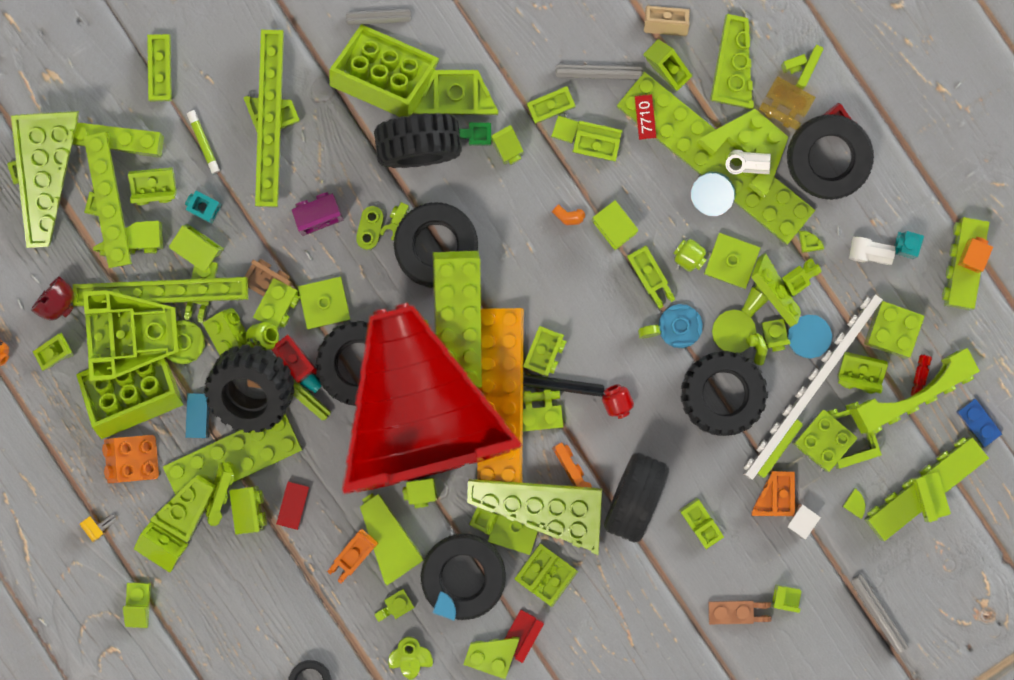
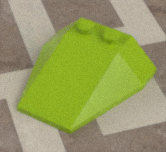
(126, 333)

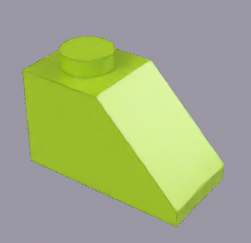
(667, 64)
(507, 145)

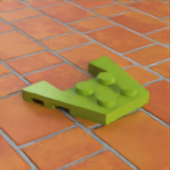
(754, 135)

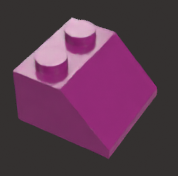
(317, 214)

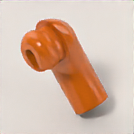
(569, 218)

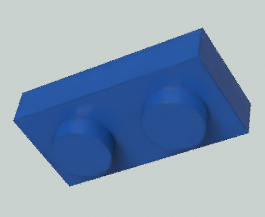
(979, 423)

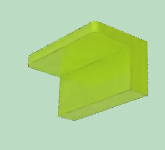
(195, 247)
(931, 496)
(160, 546)

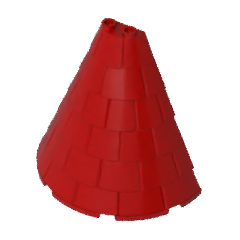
(416, 408)

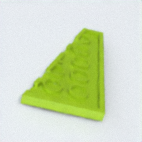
(42, 160)
(551, 509)

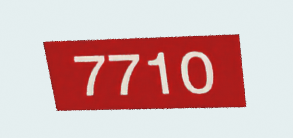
(645, 117)

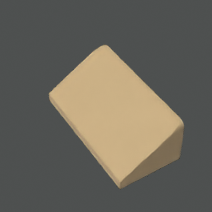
(666, 21)

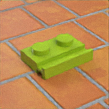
(597, 141)

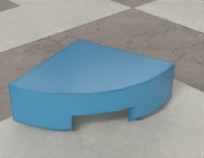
(445, 606)

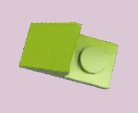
(53, 352)
(137, 605)

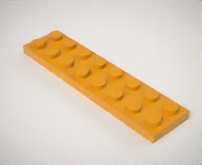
(503, 385)

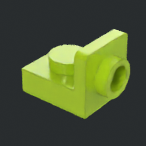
(775, 334)

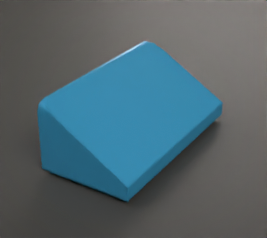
(197, 416)

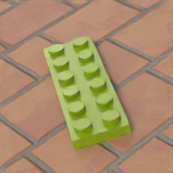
(243, 451)

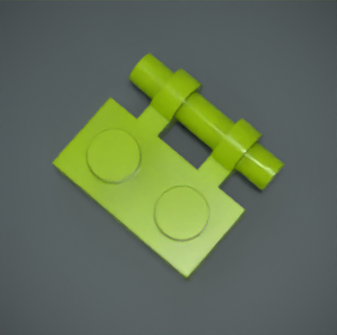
(543, 417)

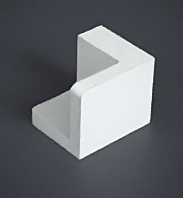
(803, 521)

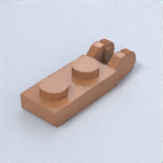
(736, 612)

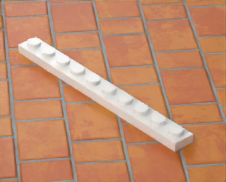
(806, 393)

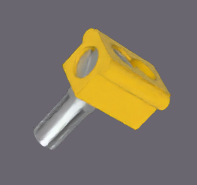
(95, 531)

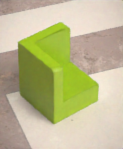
(786, 598)

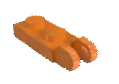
(573, 471)
(353, 554)

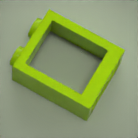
(855, 458)

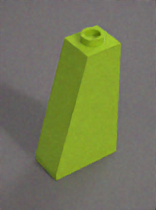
(395, 549)

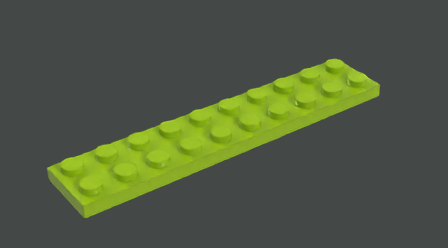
(680, 131)

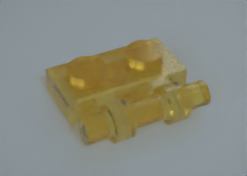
(791, 98)

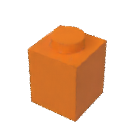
(975, 254)

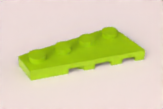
(732, 74)

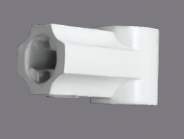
(751, 162)
(865, 250)

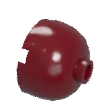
(54, 301)

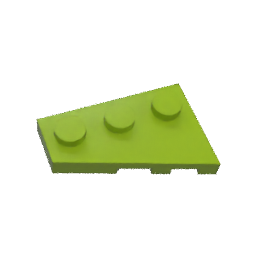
(774, 289)

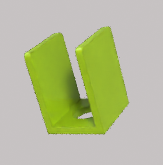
(614, 225)

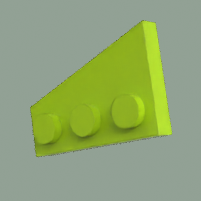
(186, 508)

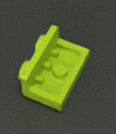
(152, 185)
(277, 304)
(226, 330)
(543, 351)
(862, 373)

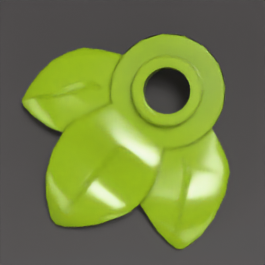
(410, 660)

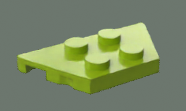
(456, 94)

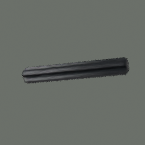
(563, 385)

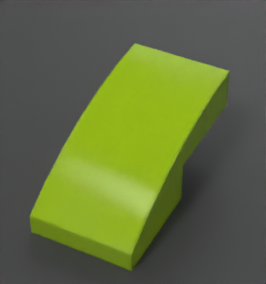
(701, 523)

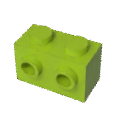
(420, 492)

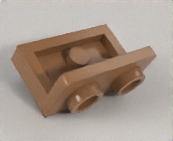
(261, 276)

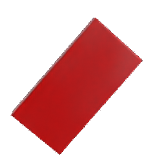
(292, 505)

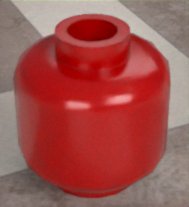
(617, 401)

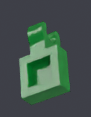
(478, 134)

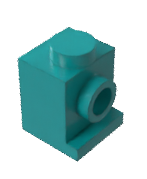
(194, 201)
(908, 244)

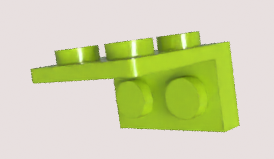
(825, 441)

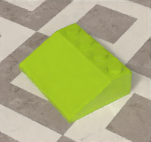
(383, 71)
(129, 398)

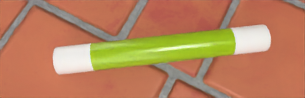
(203, 142)

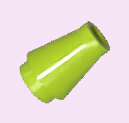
(754, 301)

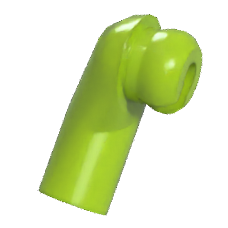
(760, 346)

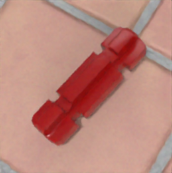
(921, 373)

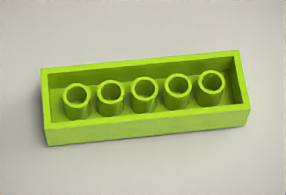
(459, 308)

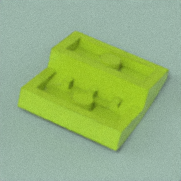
(546, 575)

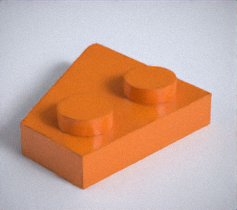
(777, 495)

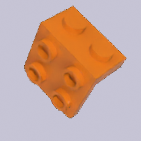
(130, 459)

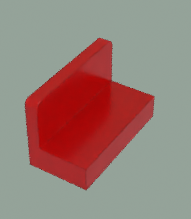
(294, 358)
(527, 629)

